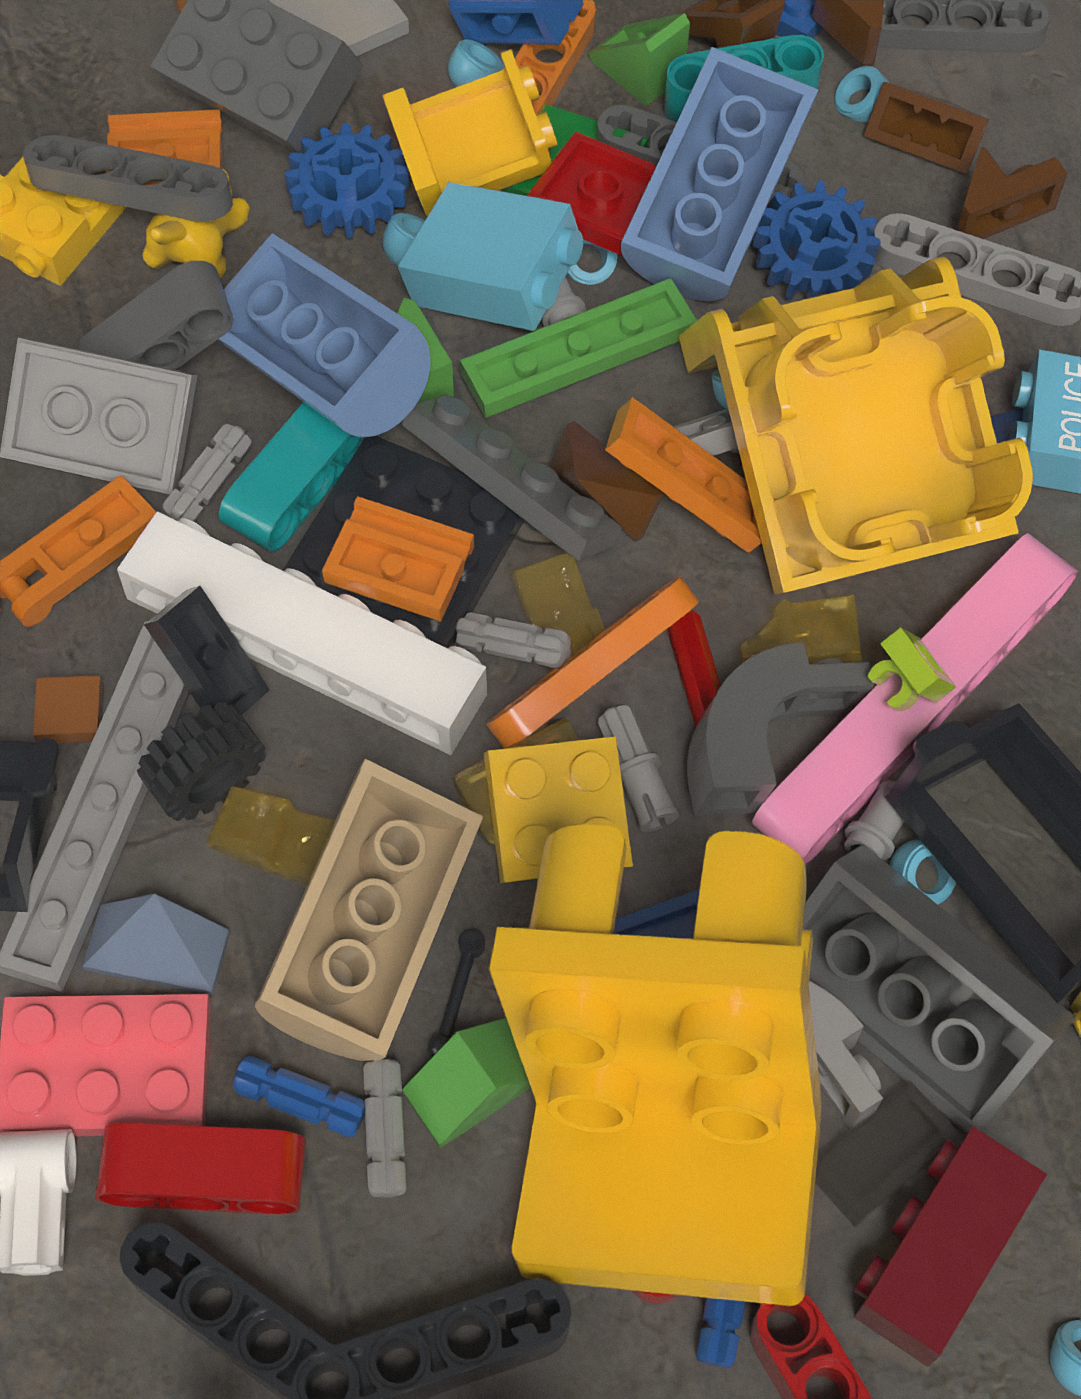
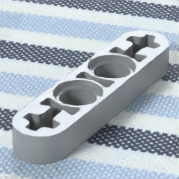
(982, 260)

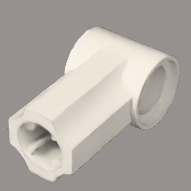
(34, 1181)

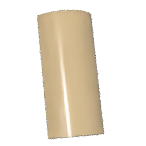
(368, 916)

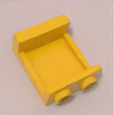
(473, 133)

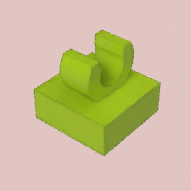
(915, 666)

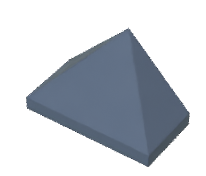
(157, 944)

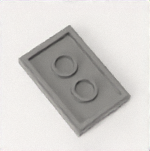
(98, 415)

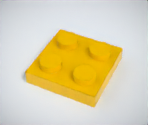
(548, 789)

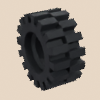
(201, 761)

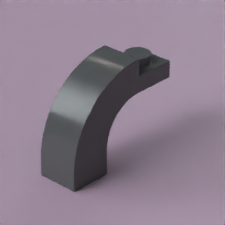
(729, 748)

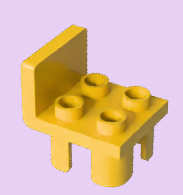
(866, 424)
(666, 1076)

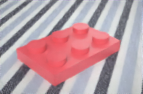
(103, 1061)

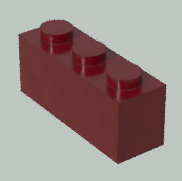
(947, 1245)

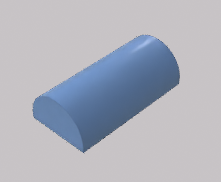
(716, 176)
(326, 340)

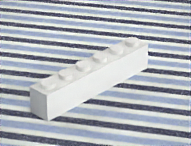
(311, 633)

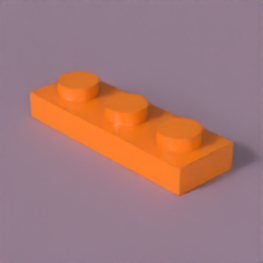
(684, 472)

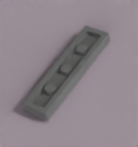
(513, 477)

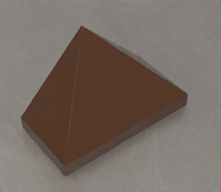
(926, 126)
(601, 477)

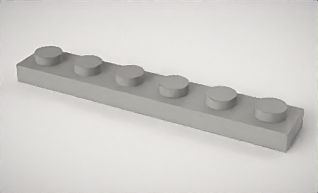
(93, 822)

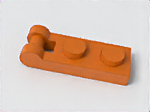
(73, 549)

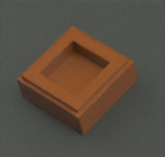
(68, 708)

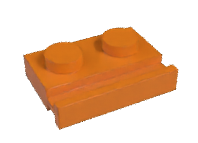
(176, 135)
(398, 558)

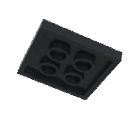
(425, 489)

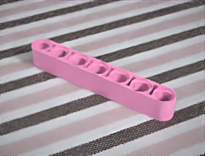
(878, 740)

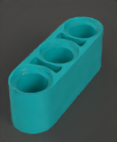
(791, 56)
(288, 479)

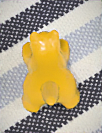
(187, 240)

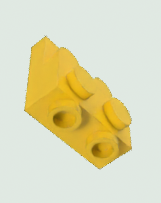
(47, 229)

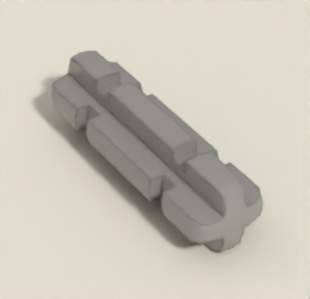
(207, 473)
(513, 640)
(384, 1128)

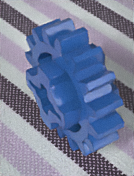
(347, 180)
(816, 241)

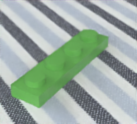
(576, 347)

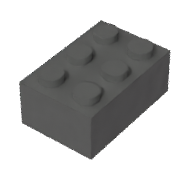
(258, 67)

